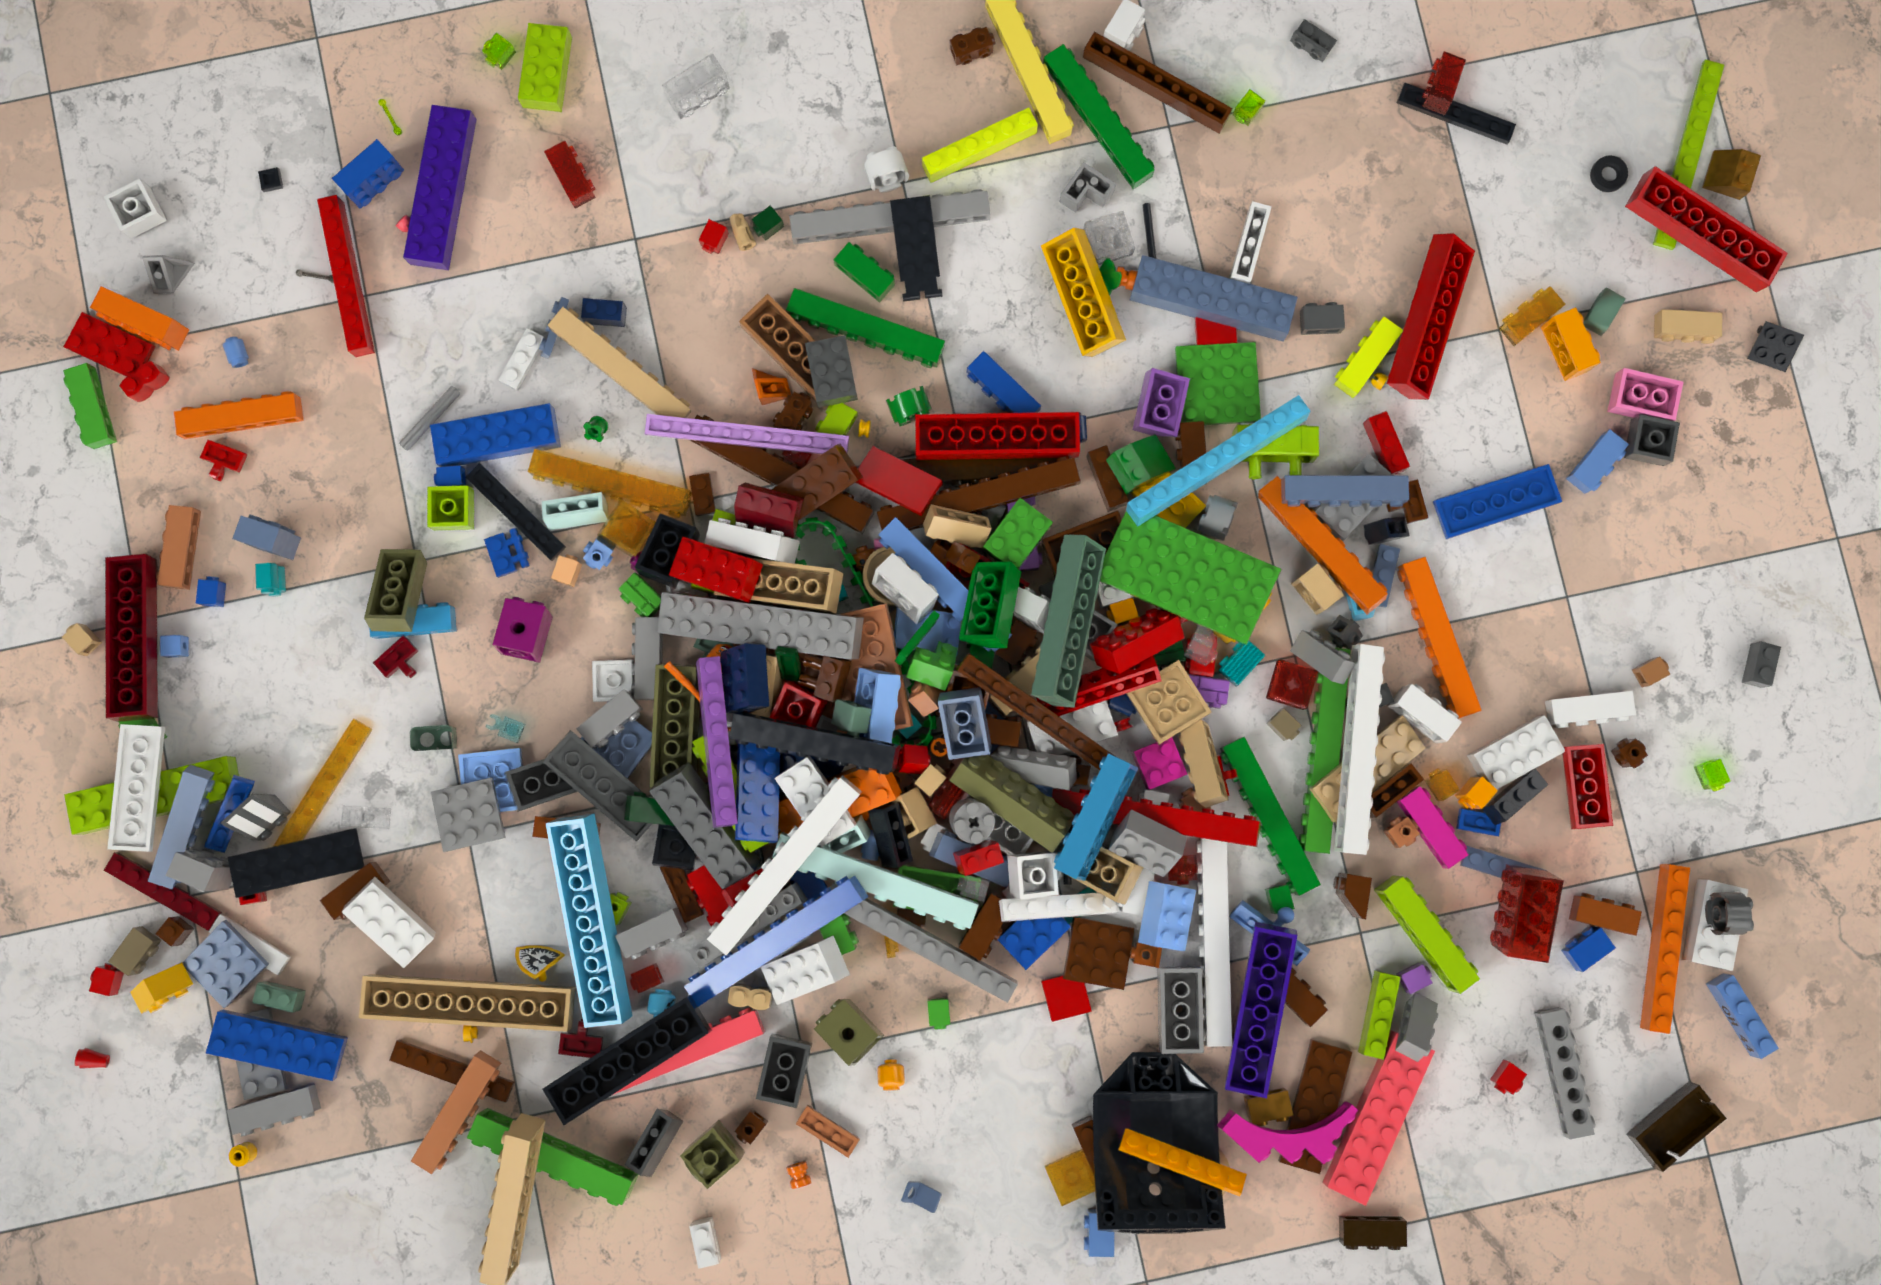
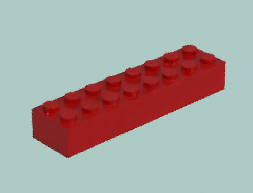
(1706, 229)
(1431, 316)
(997, 435)

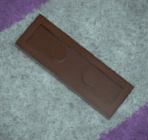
(682, 894)

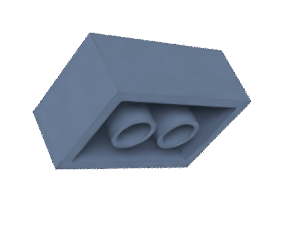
(267, 536)
(964, 723)

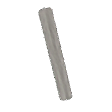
(429, 418)

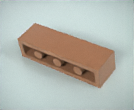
(178, 547)

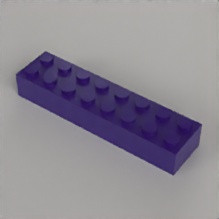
(440, 187)
(1261, 1009)

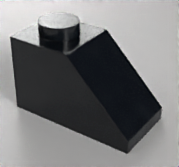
(1386, 530)

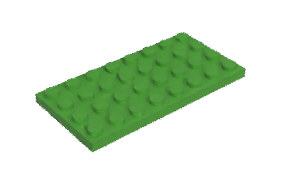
(1189, 575)

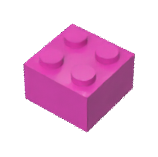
(1159, 763)

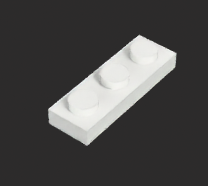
(521, 359)

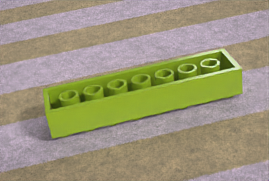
(91, 808)

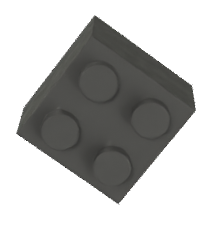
(1652, 440)

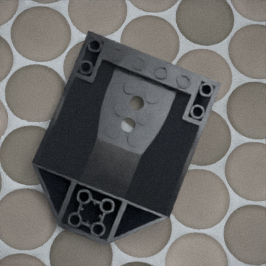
(1173, 1105)

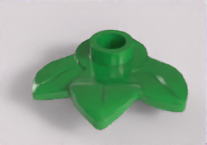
(1111, 278)

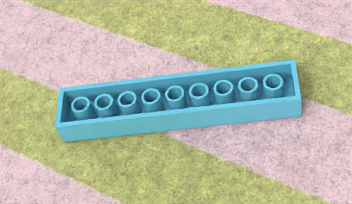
(589, 920)

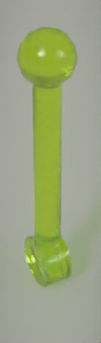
(397, 130)

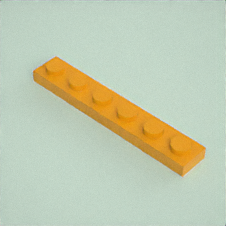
(1182, 1162)

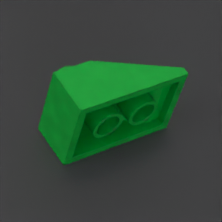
(1140, 463)

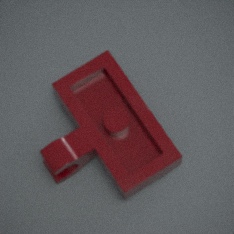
(397, 657)
(580, 1043)

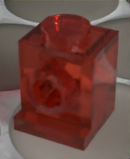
(799, 458)

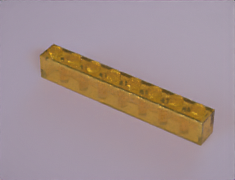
(610, 482)

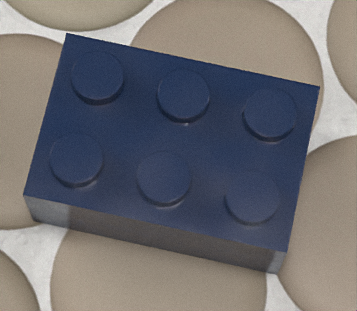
(745, 678)

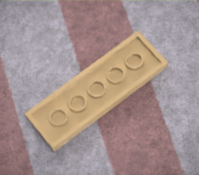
(1395, 749)

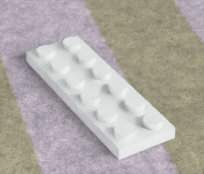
(136, 788)

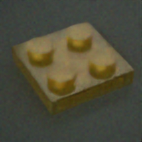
(1071, 1177)

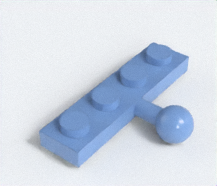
(1246, 916)

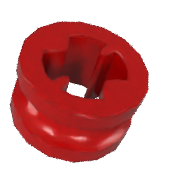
(1123, 724)

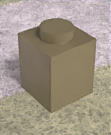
(1284, 725)

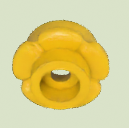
(470, 1033)

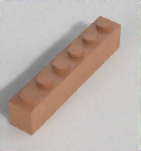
(456, 1111)

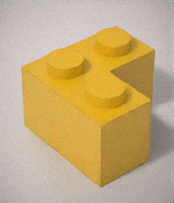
(156, 989)

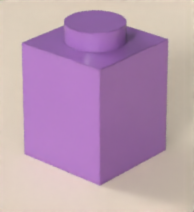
(1415, 978)

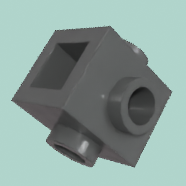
(1345, 632)

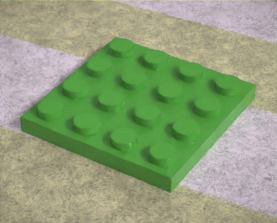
(1221, 383)

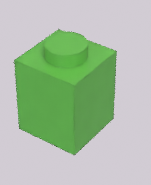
(938, 1013)

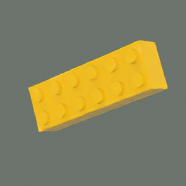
(1083, 292)

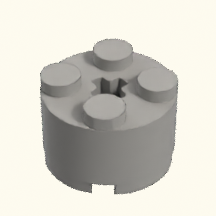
(1218, 517)
(967, 831)

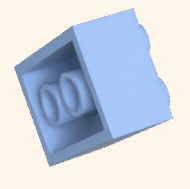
(1167, 916)

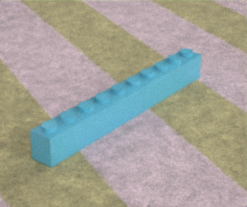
(1217, 460)

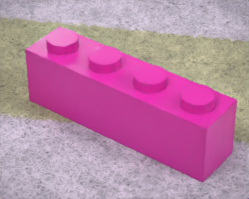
(1432, 827)

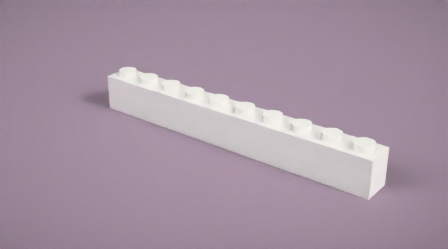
(1359, 750)
(784, 864)
(1215, 942)

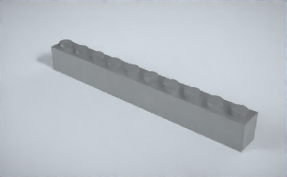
(877, 218)
(933, 948)

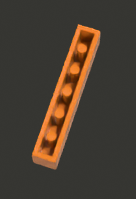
(238, 416)

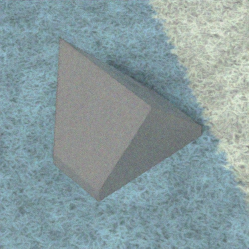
(166, 272)

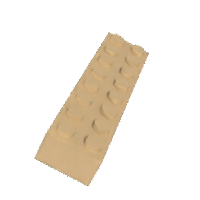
(511, 1199)

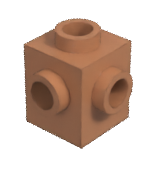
(1400, 838)

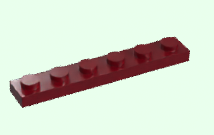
(174, 899)

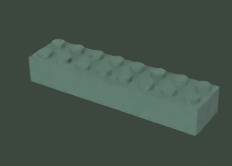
(1068, 621)

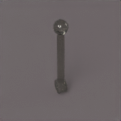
(300, 273)

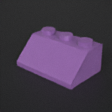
(1161, 403)

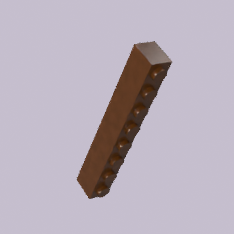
(1157, 82)

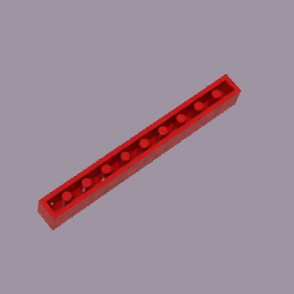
(1184, 820)

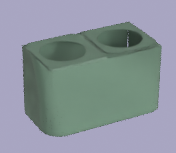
(1603, 311)
(416, 732)

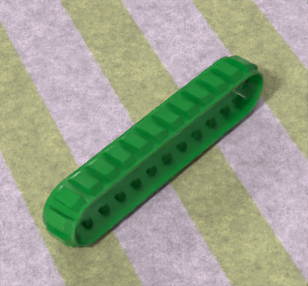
(828, 528)

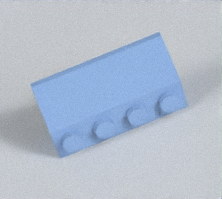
(879, 693)

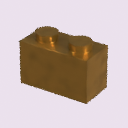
(1275, 1107)

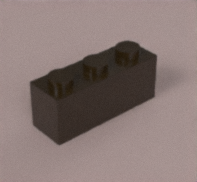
(1373, 1232)

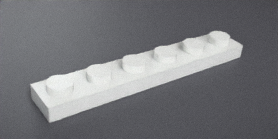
(1056, 907)

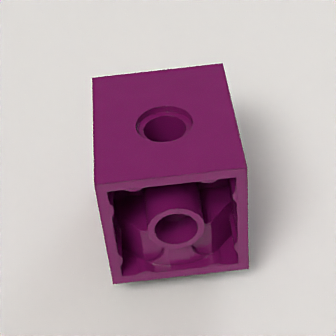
(522, 629)

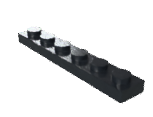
(1460, 115)
(515, 512)

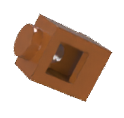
(1154, 955)

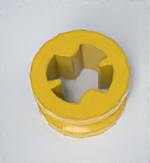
(864, 428)

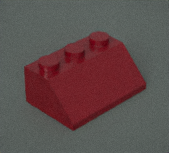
(767, 509)

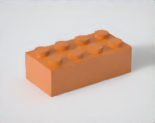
(139, 319)

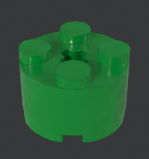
(908, 404)

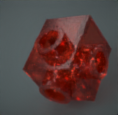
(1184, 870)

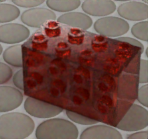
(1526, 913)

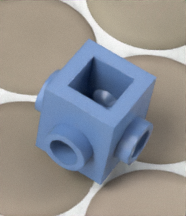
(599, 547)

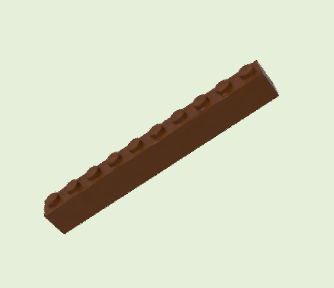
(774, 471)
(992, 493)

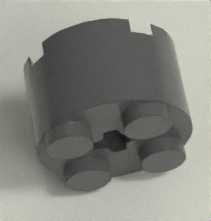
(1729, 913)

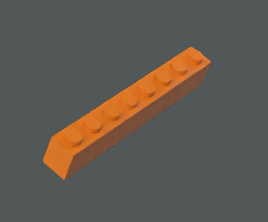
(1325, 548)
(1438, 637)
(1665, 948)

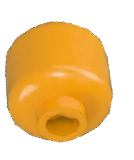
(890, 1075)

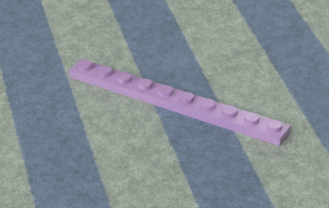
(742, 434)

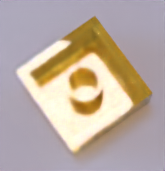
(626, 528)

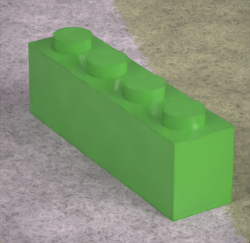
(89, 406)

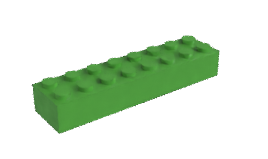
(561, 1160)

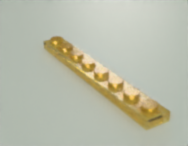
(325, 783)

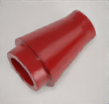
(91, 1059)

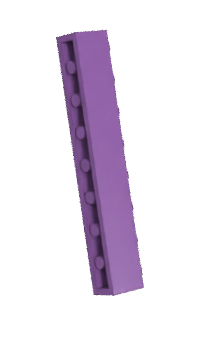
(716, 742)

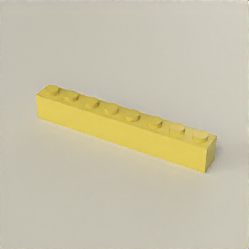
(1029, 69)

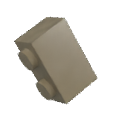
(135, 951)

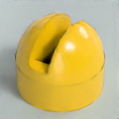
(1382, 378)

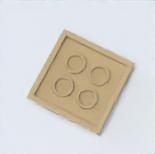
(1169, 704)

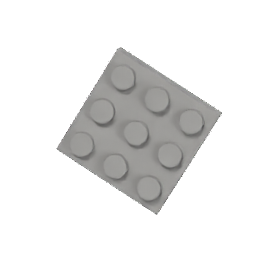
(468, 814)

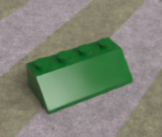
(990, 604)

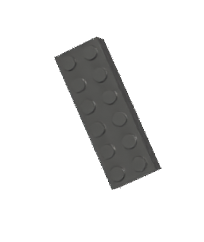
(688, 806)

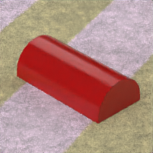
(1587, 786)

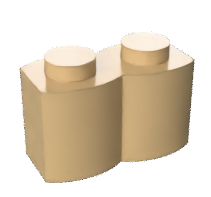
(744, 995)

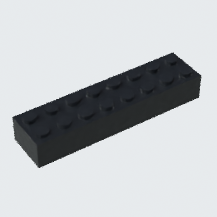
(626, 1060)

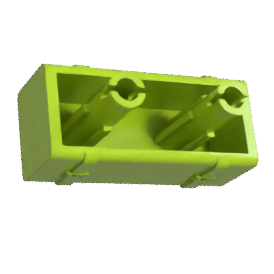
(1293, 447)

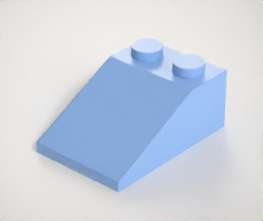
(945, 630)

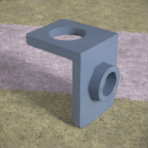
(922, 1196)

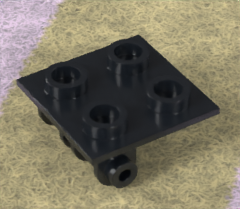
(1775, 346)

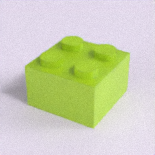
(450, 508)

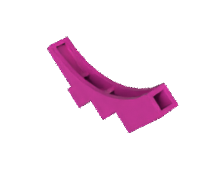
(1289, 1143)

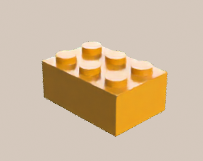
(1571, 344)

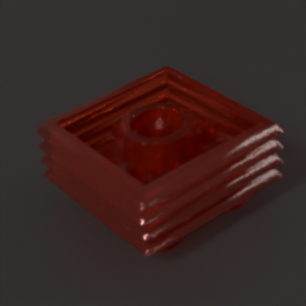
(1303, 678)
(947, 799)

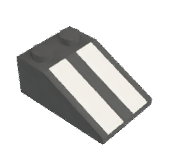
(257, 816)

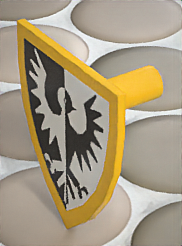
(537, 960)

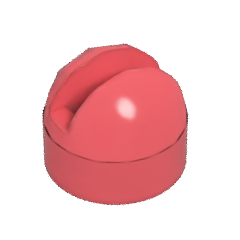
(403, 223)

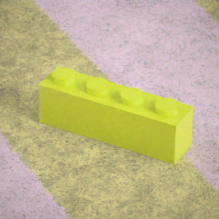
(1368, 357)

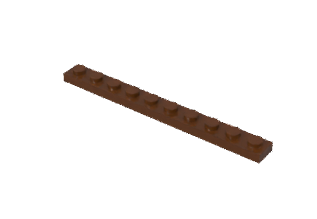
(1032, 710)

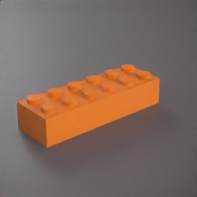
(875, 787)

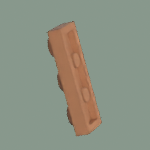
(827, 1131)

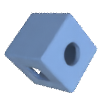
(174, 646)

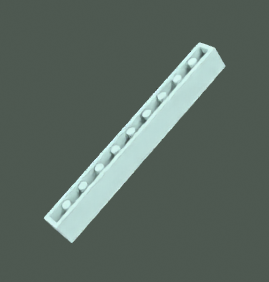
(890, 886)

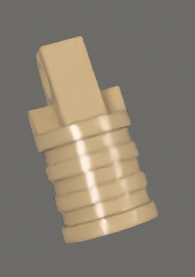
(742, 232)

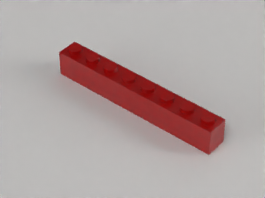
(345, 276)

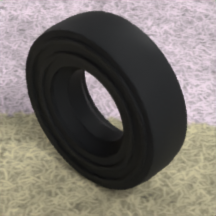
(1603, 184)

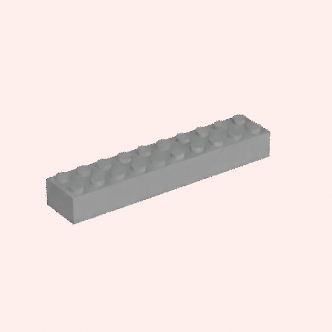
(760, 624)

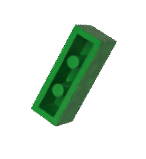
(864, 271)

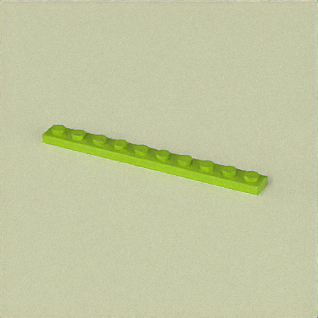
(1694, 134)

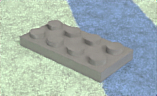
(258, 1079)

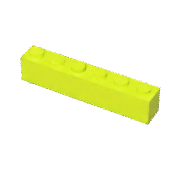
(979, 145)

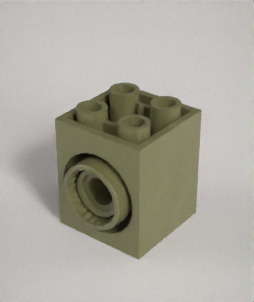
(835, 1028)
(712, 1154)

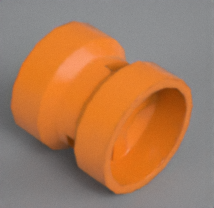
(1128, 278)
(798, 1174)

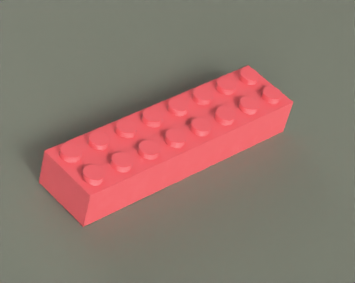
(1376, 1123)

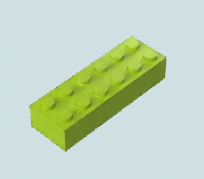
(1427, 934)

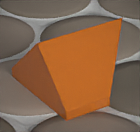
(770, 387)

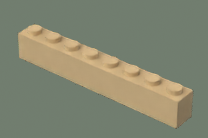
(616, 365)

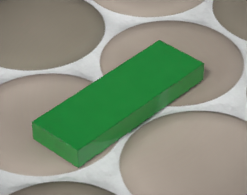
(917, 638)

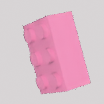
(1644, 394)

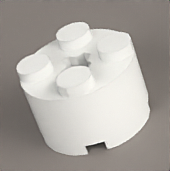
(886, 169)

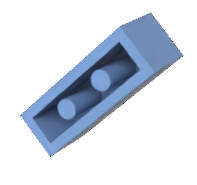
(1598, 462)

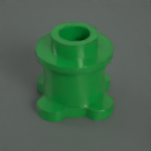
(595, 428)

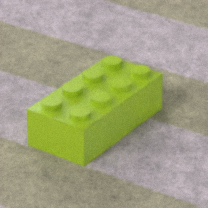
(545, 67)

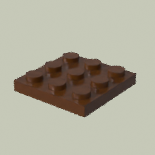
(1098, 953)

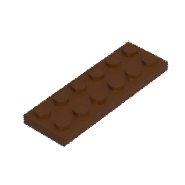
(1318, 1093)

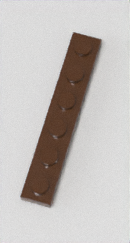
(443, 1068)

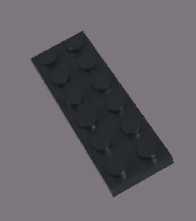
(295, 863)

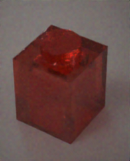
(646, 978)

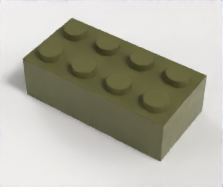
(395, 590)

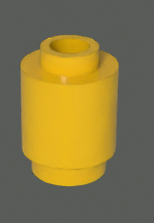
(242, 1154)

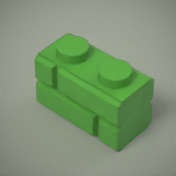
(641, 595)

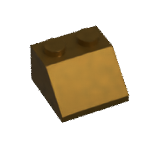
(1731, 172)

